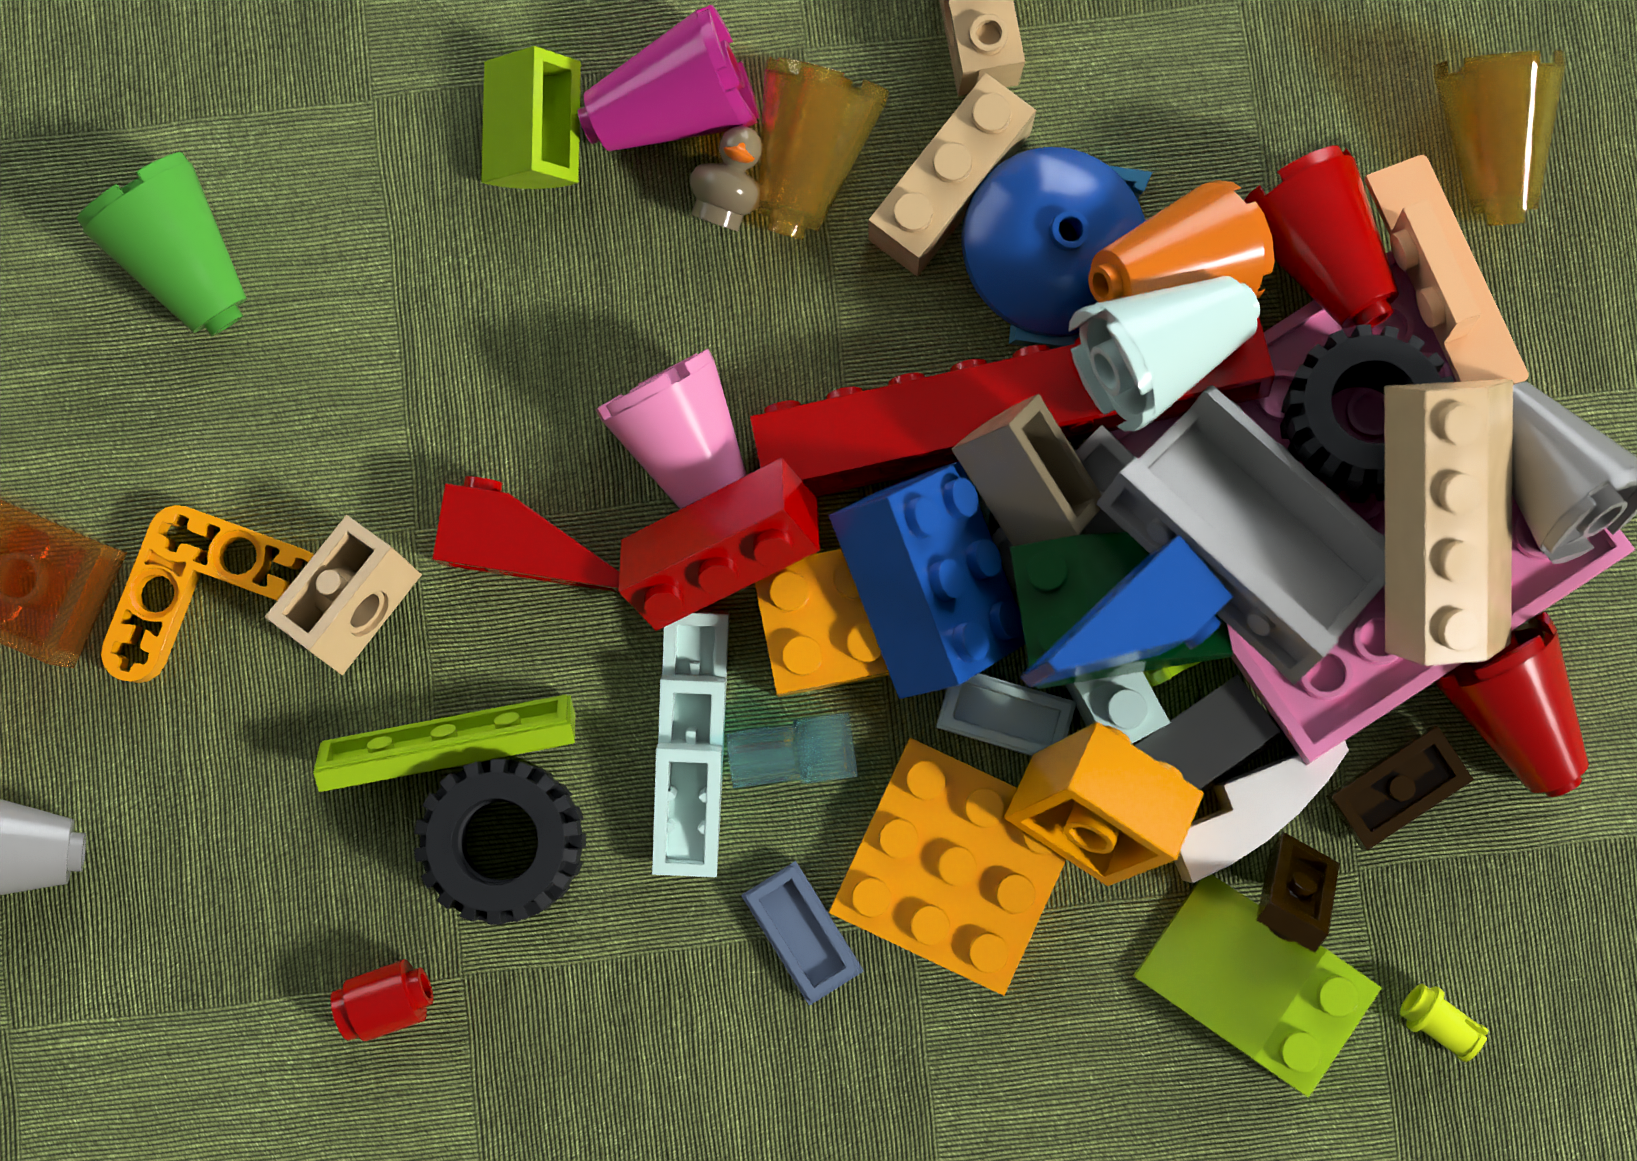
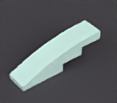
(691, 745)

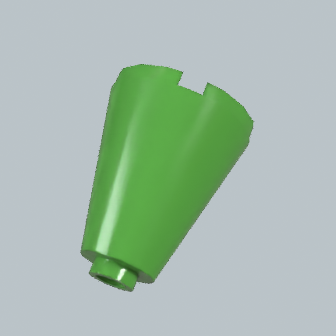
(169, 243)

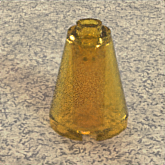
(1502, 128)
(810, 140)

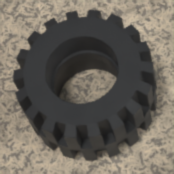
(1343, 364)
(445, 848)

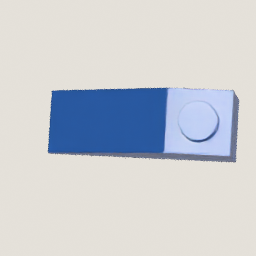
(1148, 612)

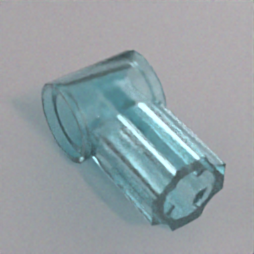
(806, 751)

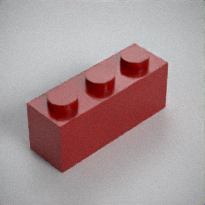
(719, 545)

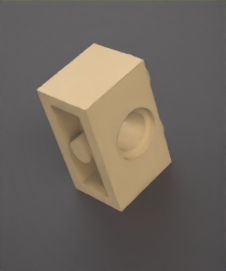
(983, 40)
(344, 594)

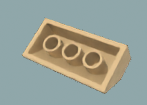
(1448, 520)

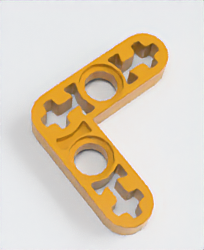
(183, 571)

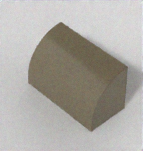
(1029, 474)

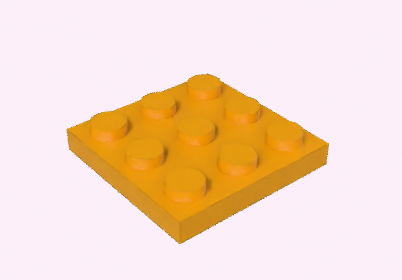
(949, 870)

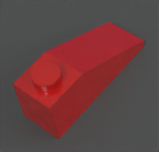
(503, 536)

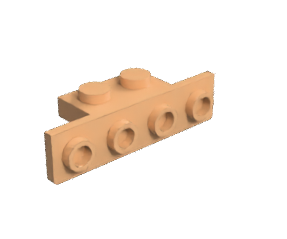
(1444, 273)

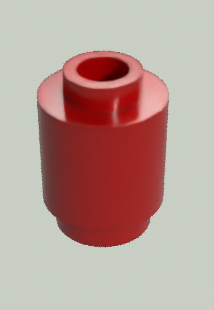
(381, 1001)

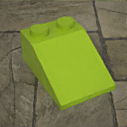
(1255, 989)

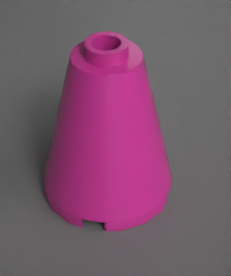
(672, 89)

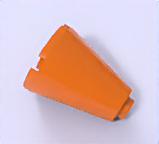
(1188, 242)

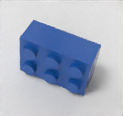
(930, 580)

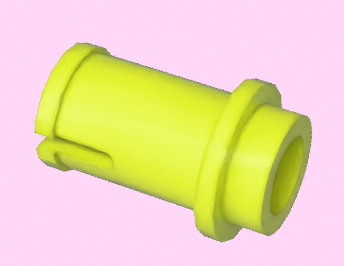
(1443, 1022)

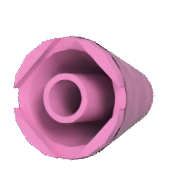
(679, 429)

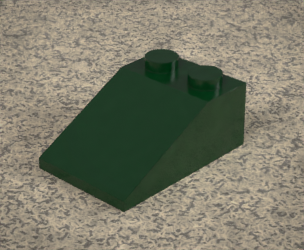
(1067, 578)

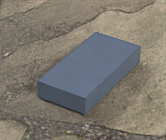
(802, 933)

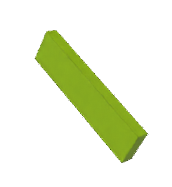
(445, 742)

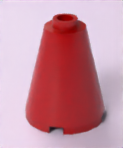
(1330, 237)
(1525, 708)

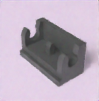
(1214, 736)

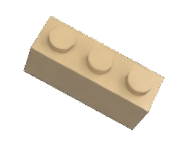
(944, 177)

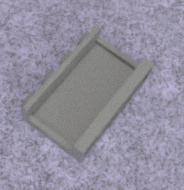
(1260, 524)

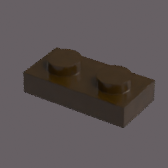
(1399, 787)
(1298, 893)

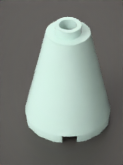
(1158, 344)

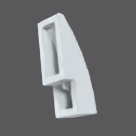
(1253, 811)

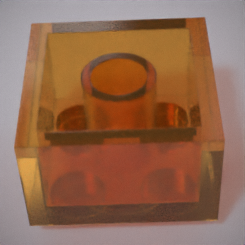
(50, 585)

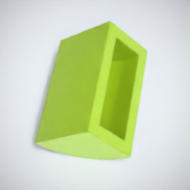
(531, 120)

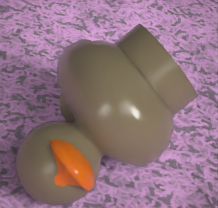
(725, 189)

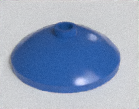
(1015, 239)

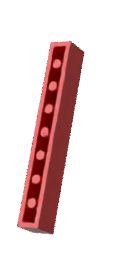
(918, 419)

